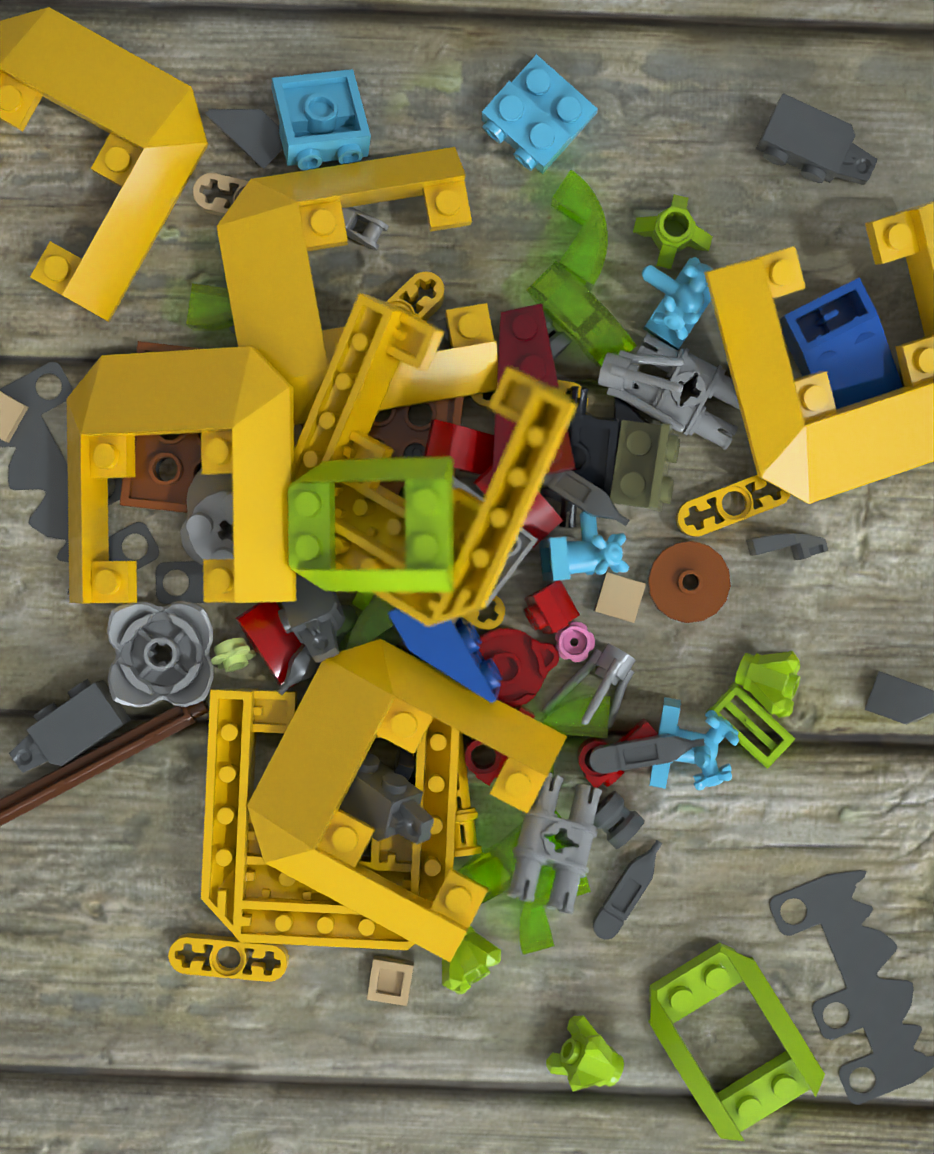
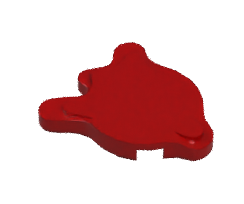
(520, 661)

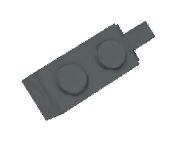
(814, 143)
(313, 618)
(72, 728)
(387, 803)

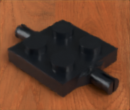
(593, 451)

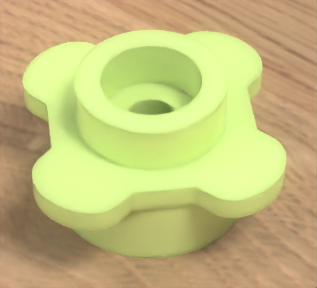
(232, 654)

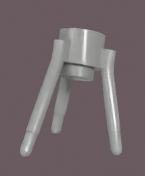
(620, 373)
(613, 666)

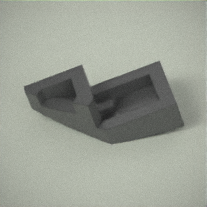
(250, 131)
(801, 545)
(900, 699)

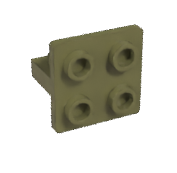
(643, 465)

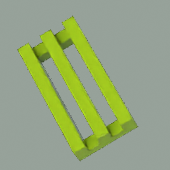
(776, 750)

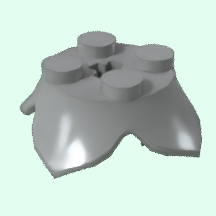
(207, 507)
(136, 674)

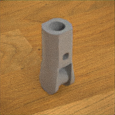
(372, 231)

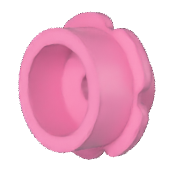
(585, 642)

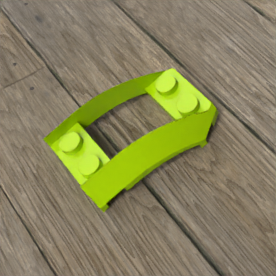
(426, 525)
(760, 1090)

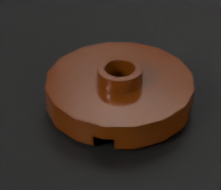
(668, 590)

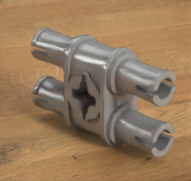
(707, 382)
(537, 851)

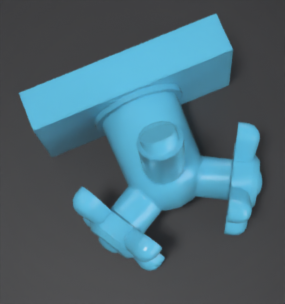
(682, 304)
(586, 556)
(701, 756)

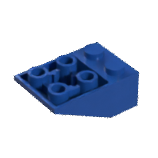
(845, 339)
(451, 649)

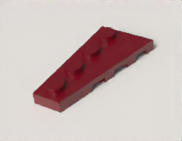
(527, 347)

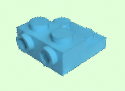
(537, 115)
(321, 118)

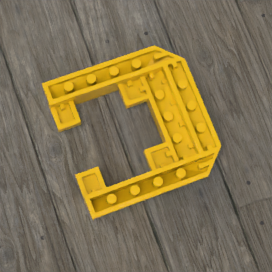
(148, 153)
(272, 286)
(794, 423)
(245, 431)
(372, 518)
(299, 796)
(273, 907)

